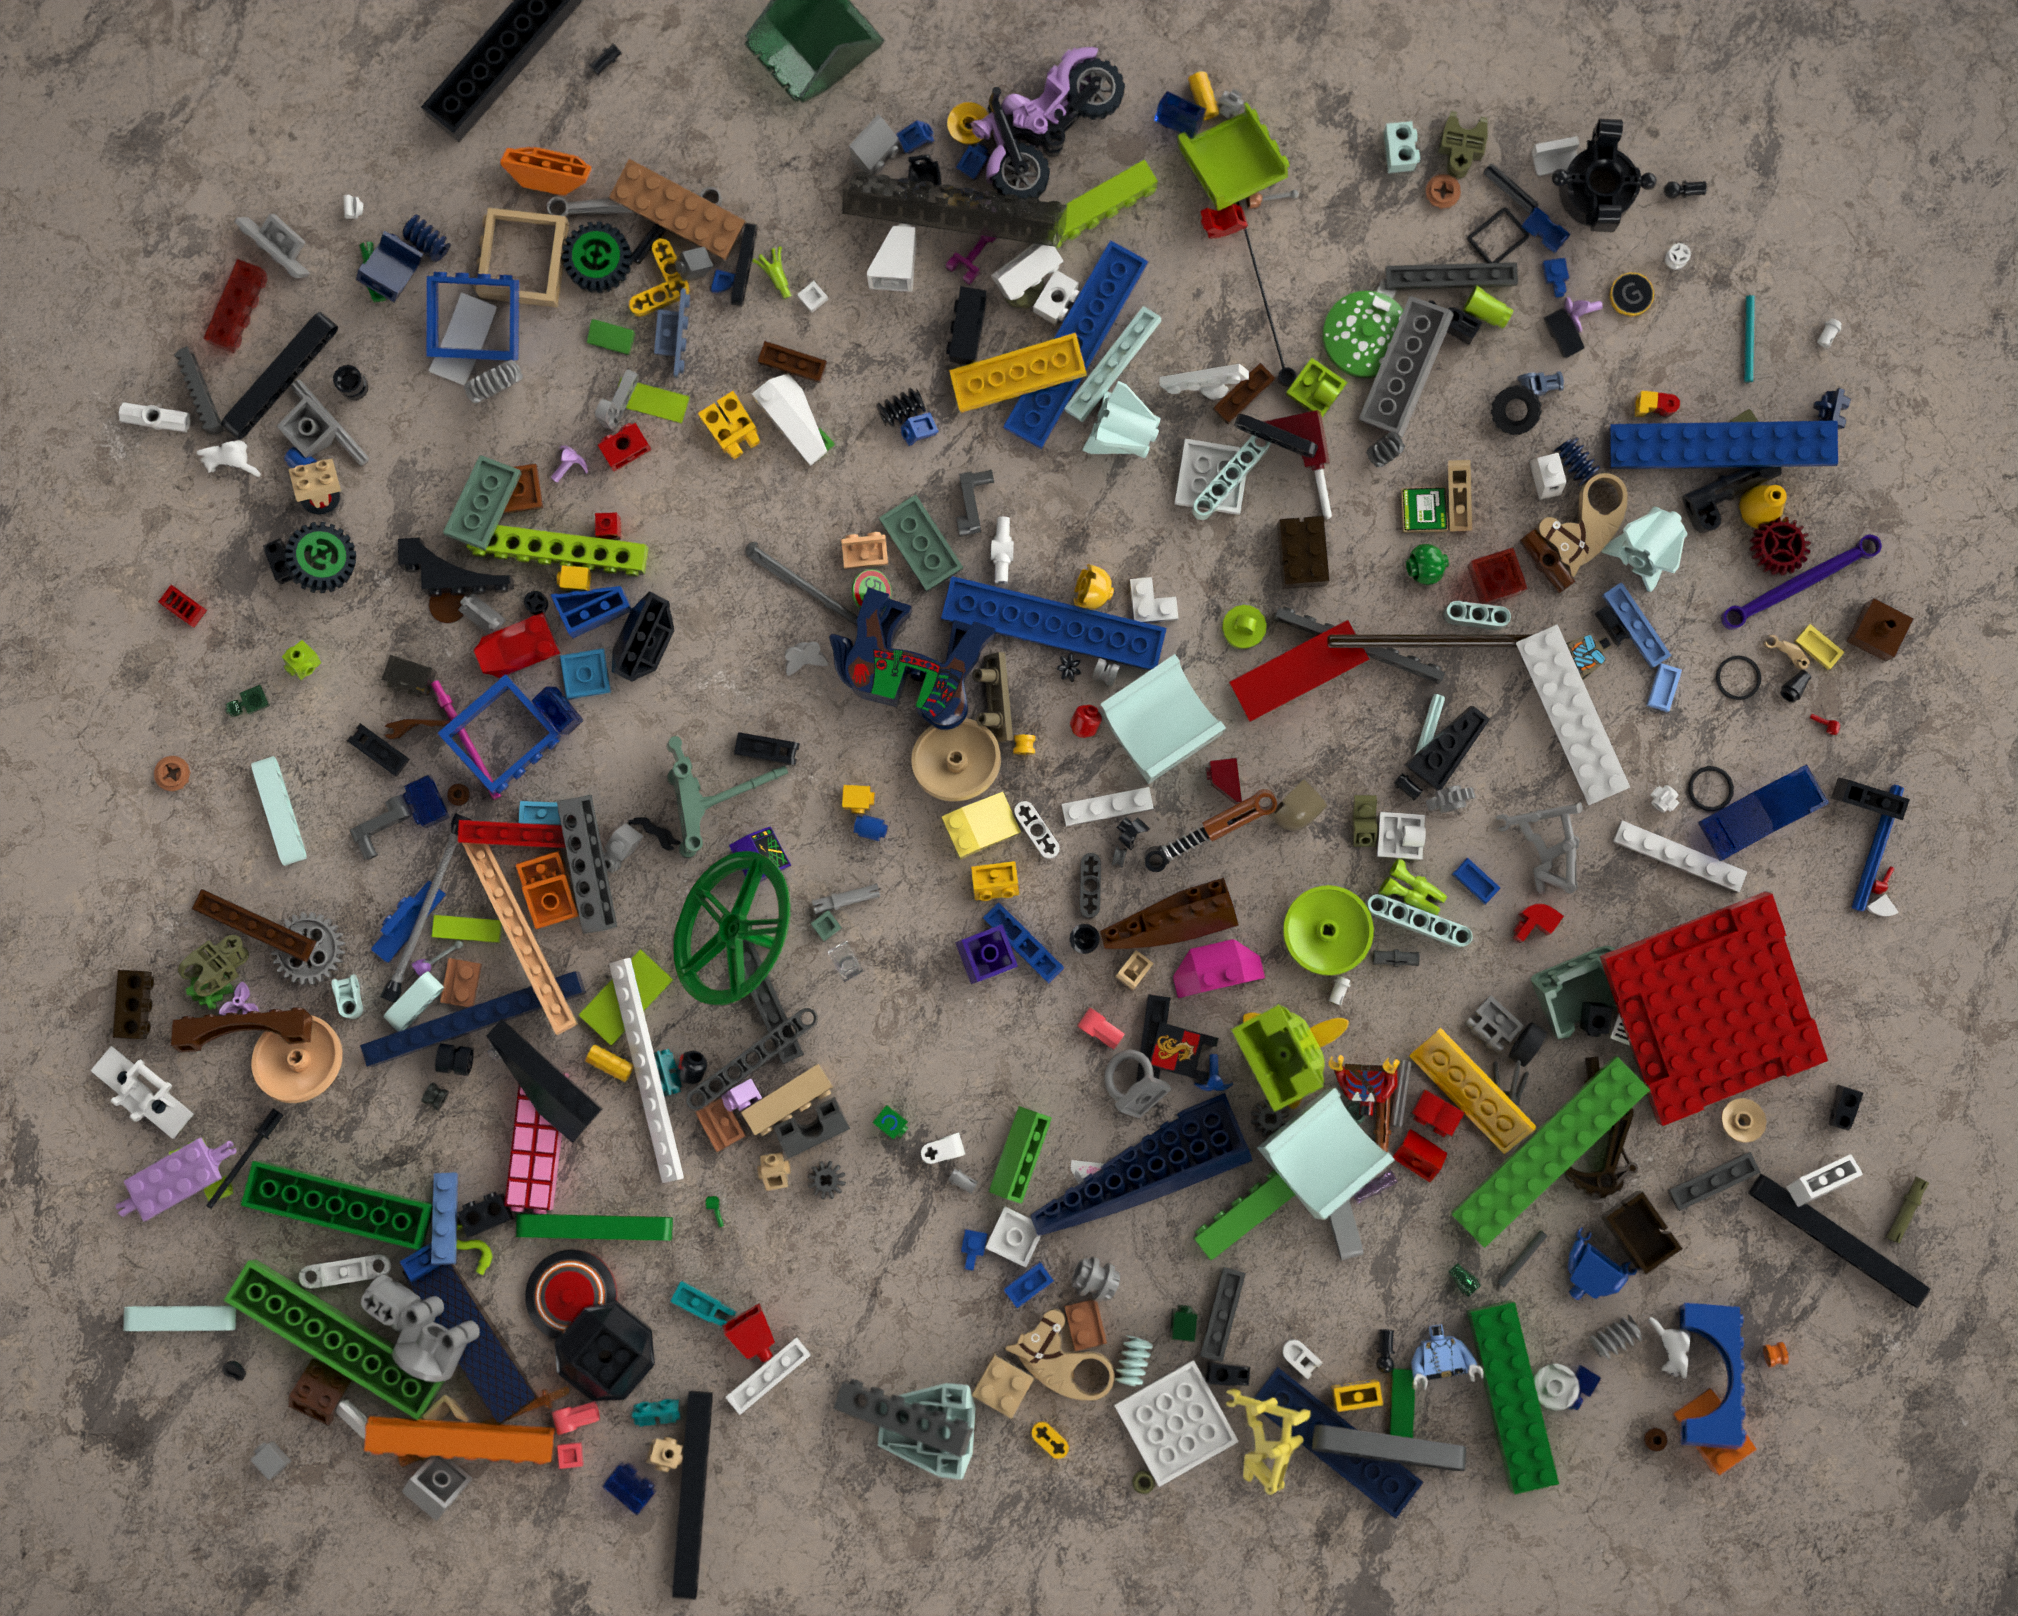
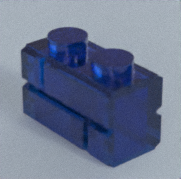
(1180, 114)
(557, 710)
(426, 802)
(629, 1487)

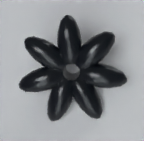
(1069, 667)

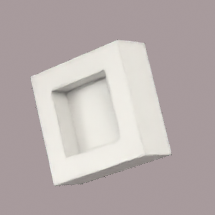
(812, 296)

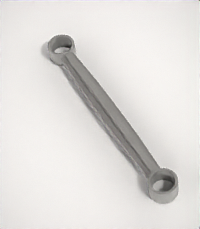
(607, 206)

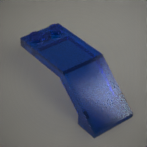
(1763, 812)

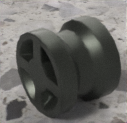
(435, 1096)

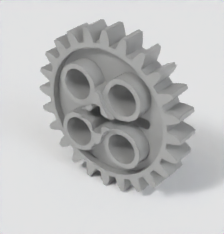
(327, 944)

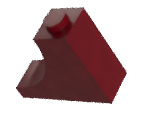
(1310, 427)

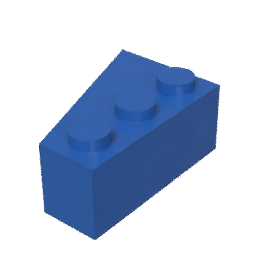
(591, 608)

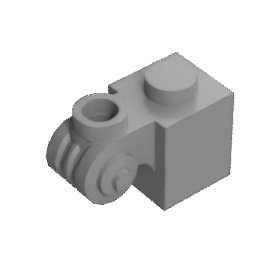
(621, 846)

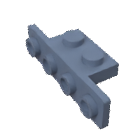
(669, 333)

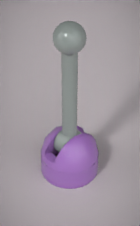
(422, 966)

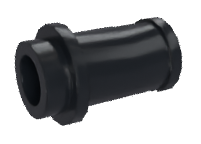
(1408, 786)

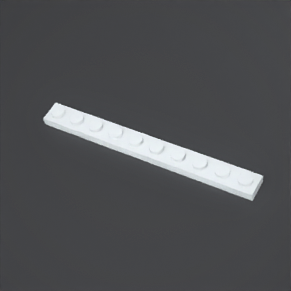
(646, 1070)

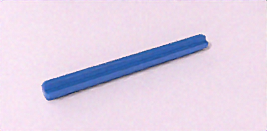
(1874, 857)

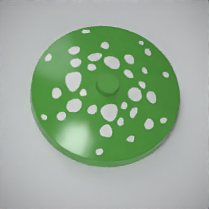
(1360, 333)

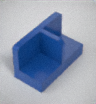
(1028, 1284)

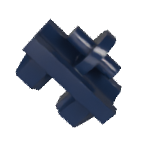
(1830, 406)

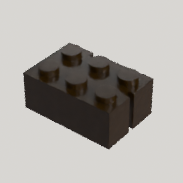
(1304, 551)
(1638, 1232)

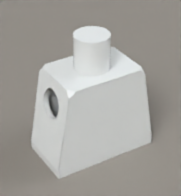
(1547, 474)

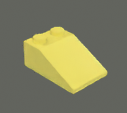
(981, 825)

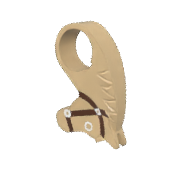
(1583, 541)
(1045, 1360)

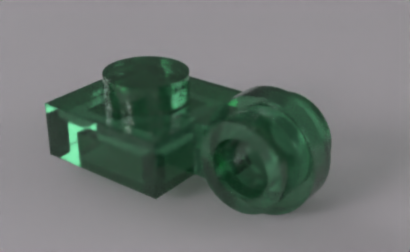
(252, 699)

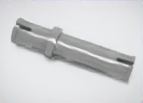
(845, 898)

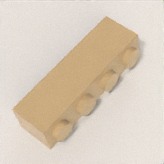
(787, 1099)

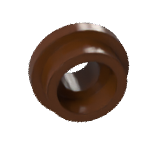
(458, 801)
(1648, 1439)

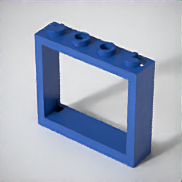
(432, 348)
(479, 706)

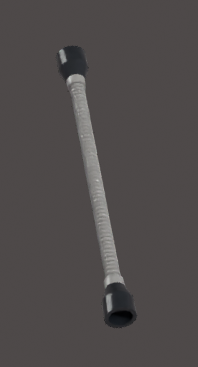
(392, 989)

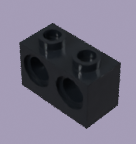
(486, 1218)

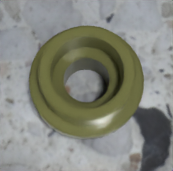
(1143, 1489)

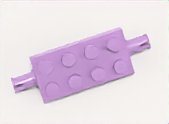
(174, 1179)

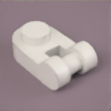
(1295, 1352)

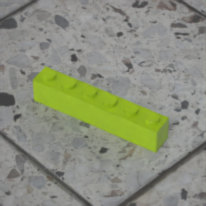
(1108, 198)

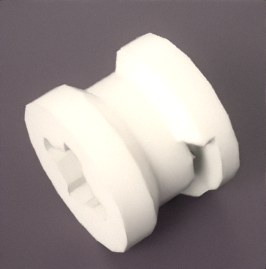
(1682, 256)

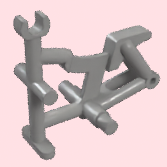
(1568, 846)

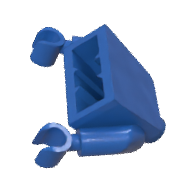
(1594, 1271)

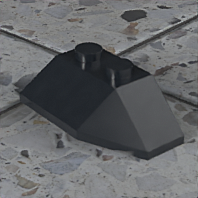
(643, 638)

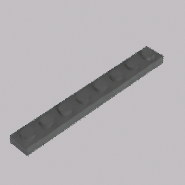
(1389, 656)

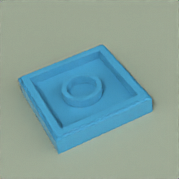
(585, 674)

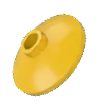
(962, 115)

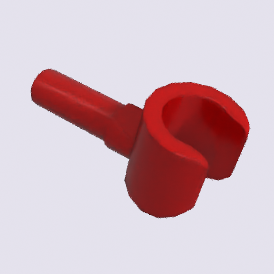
(1832, 726)
(1881, 886)

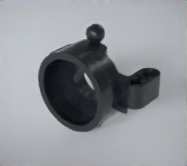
(1577, 196)

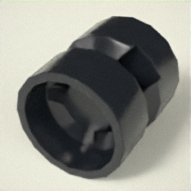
(350, 382)
(453, 1059)

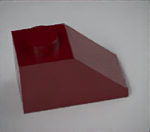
(1225, 778)

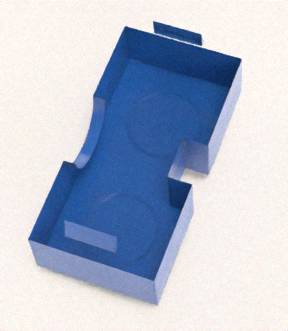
(1540, 224)

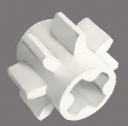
(1664, 798)

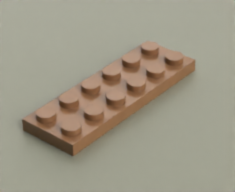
(677, 209)

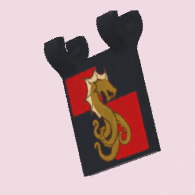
(1179, 1050)

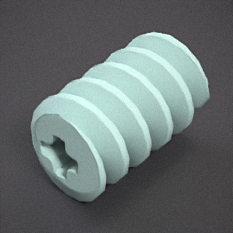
(1134, 1361)

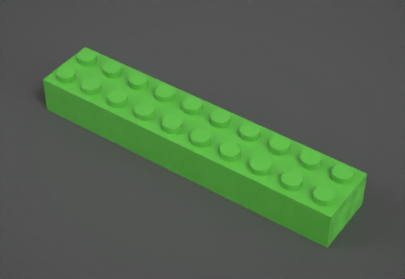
(1550, 1151)
(329, 1336)

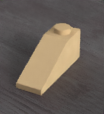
(1460, 495)

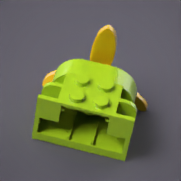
(1286, 1052)

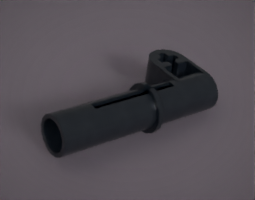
(1707, 499)

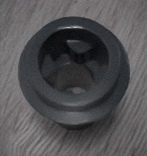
(1795, 686)

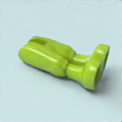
(1420, 890)

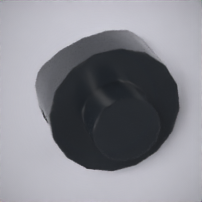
(1130, 830)
(1084, 938)

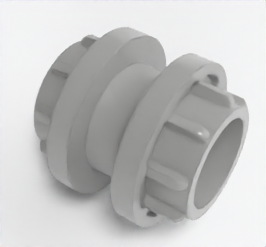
(1092, 1278)

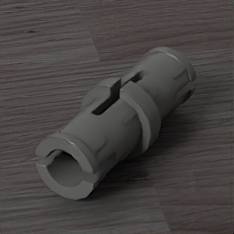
(1396, 958)

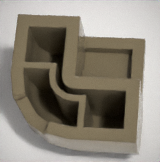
(1298, 808)

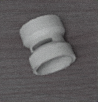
(1105, 672)

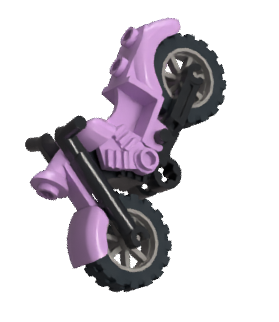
(1043, 121)

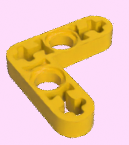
(671, 282)

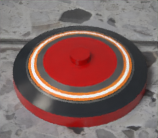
(565, 1285)

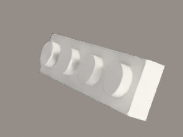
(1107, 806)
(768, 1376)

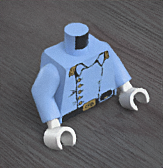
(1442, 1358)

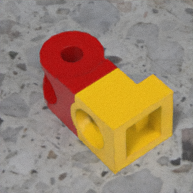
(1656, 402)

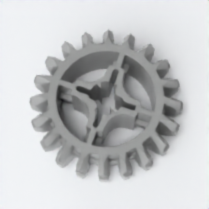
(493, 381)

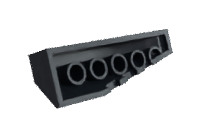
(544, 1084)

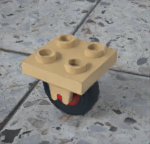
(316, 486)

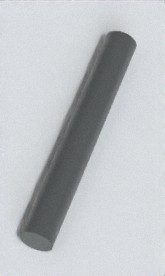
(1522, 1259)

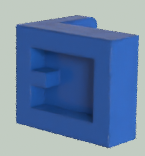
(915, 136)
(973, 160)
(918, 428)

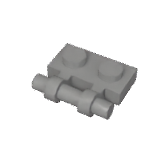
(1498, 1019)

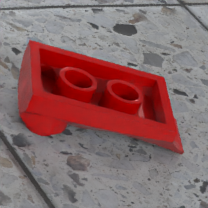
(516, 646)

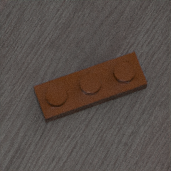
(792, 362)
(1244, 393)

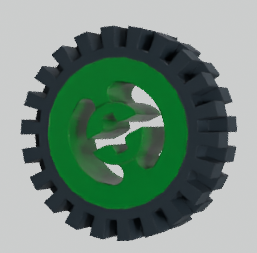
(583, 248)
(323, 574)

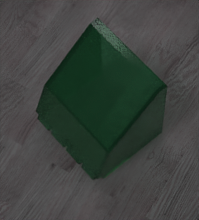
(811, 43)

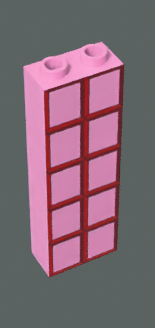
(532, 1159)

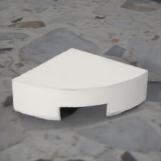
(1882, 906)

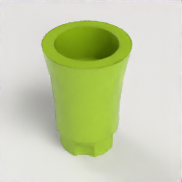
(1487, 308)

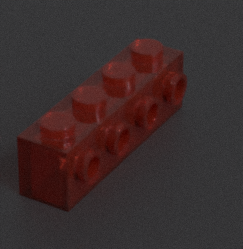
(236, 306)

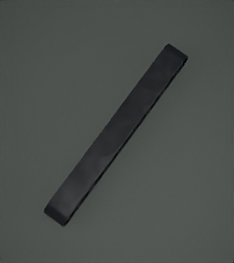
(1840, 1241)
(692, 1495)

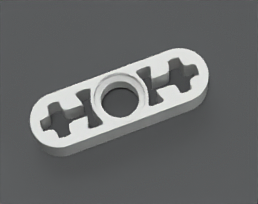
(1022, 819)

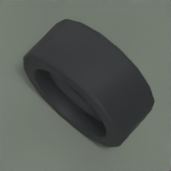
(1528, 1044)

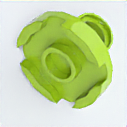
(1244, 626)

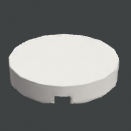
(1556, 1387)

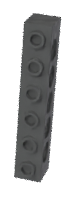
(587, 864)
(848, 1403)

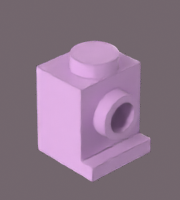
(741, 1096)

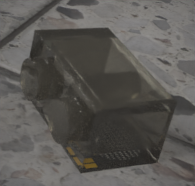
(409, 676)

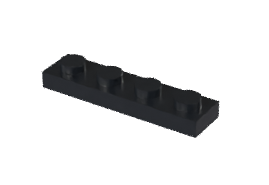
(1156, 1011)

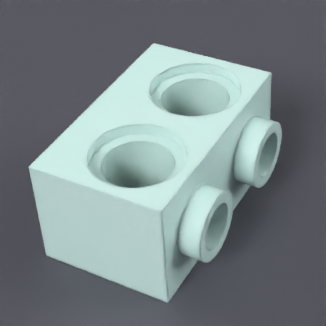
(1395, 147)

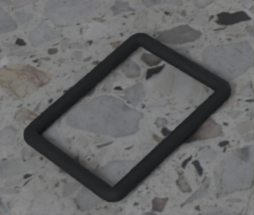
(1513, 218)

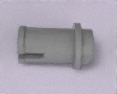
(962, 1180)

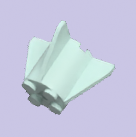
(1122, 425)
(1650, 545)

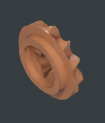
(1451, 186)
(162, 771)

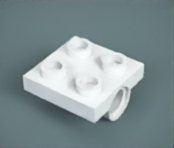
(1401, 836)

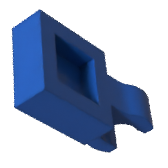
(1556, 273)
(973, 1244)

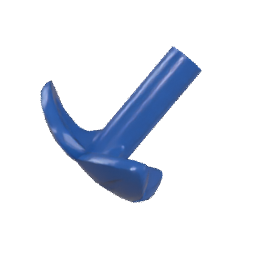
(1215, 1081)

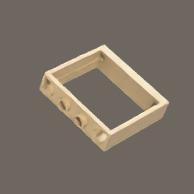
(551, 297)

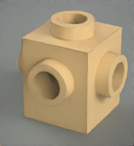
(774, 1171)
(657, 1454)

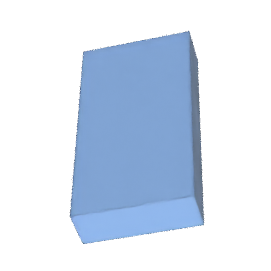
(1664, 687)

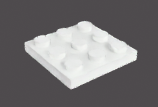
(1199, 467)

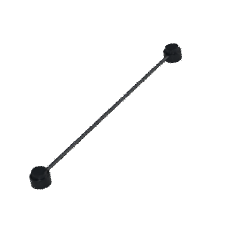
(1286, 375)

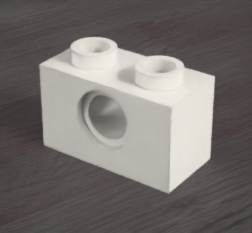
(1057, 285)

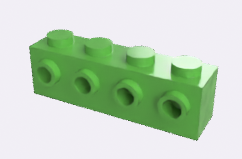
(1020, 1151)

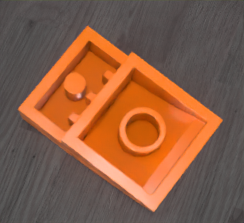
(547, 889)

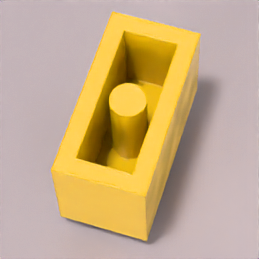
(1356, 1395)

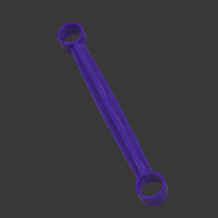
(1801, 582)

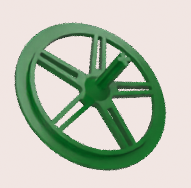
(732, 928)

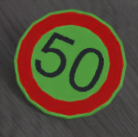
(872, 579)

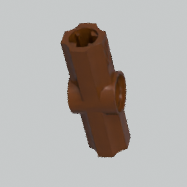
(1537, 549)

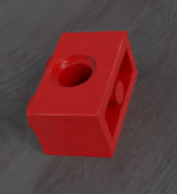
(637, 446)

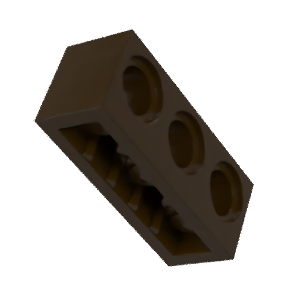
(124, 996)

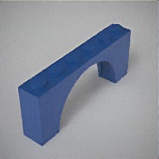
(1722, 1329)

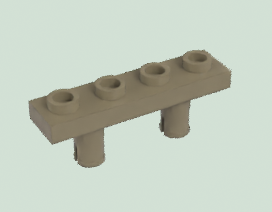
(997, 697)

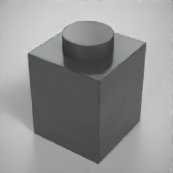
(693, 263)

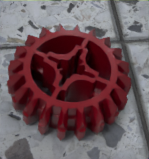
(1786, 552)

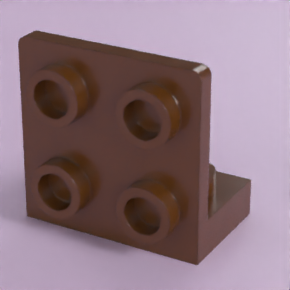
(319, 1391)

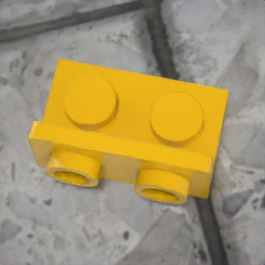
(995, 881)

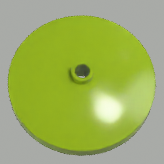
(1344, 916)

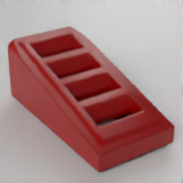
(194, 617)

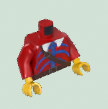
(1366, 1082)

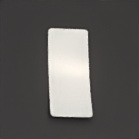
(1381, 303)

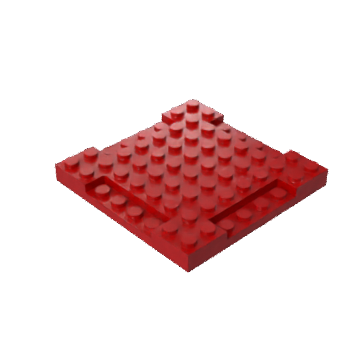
(1713, 1007)

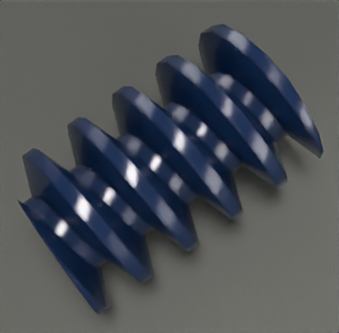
(424, 238)
(1577, 460)

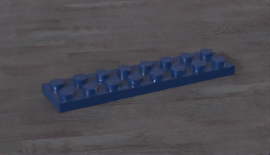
(1382, 1481)

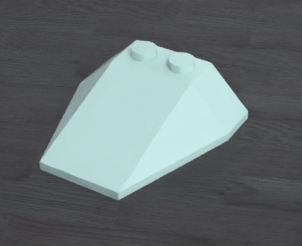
(950, 1399)

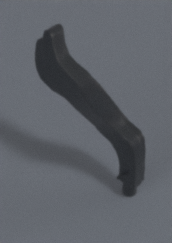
(665, 836)

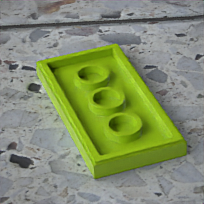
(604, 1011)

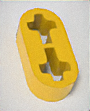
(1054, 1435)

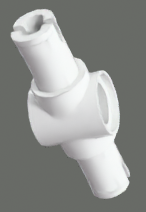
(1002, 550)

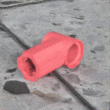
(1097, 1026)
(570, 1418)

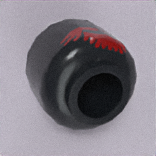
(691, 1067)

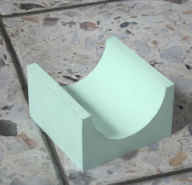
(1160, 720)
(1324, 1154)

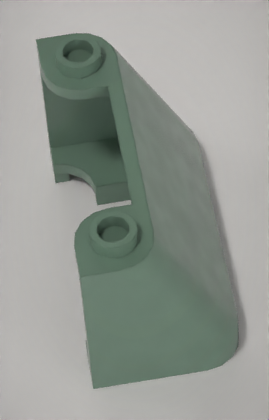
(1567, 985)

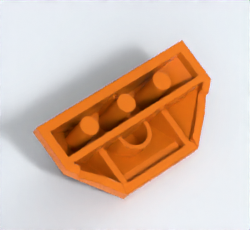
(545, 169)

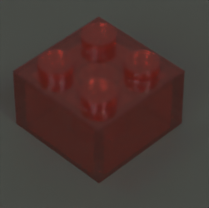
(1497, 577)

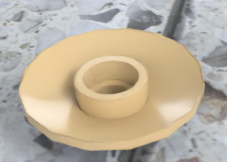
(1752, 1115)

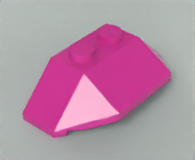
(1216, 968)

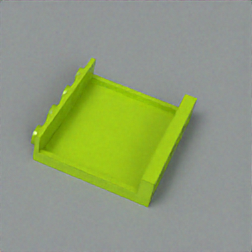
(1234, 158)

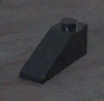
(1870, 798)

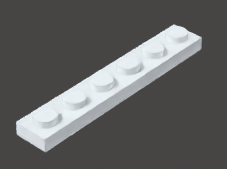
(1679, 856)

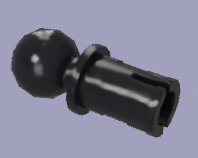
(1674, 189)
(1385, 1363)

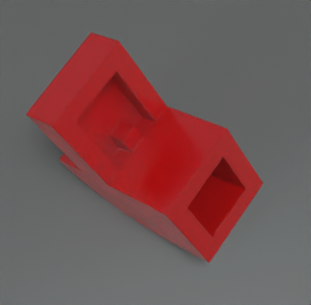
(1223, 222)
(1539, 916)

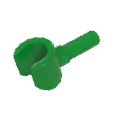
(713, 1202)

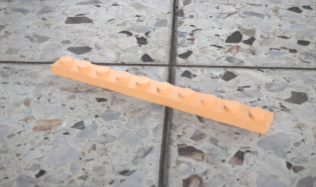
(521, 937)

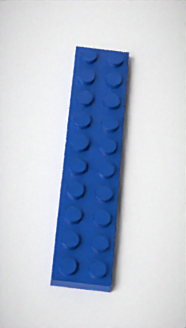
(1091, 321)
(1724, 444)
(1055, 623)

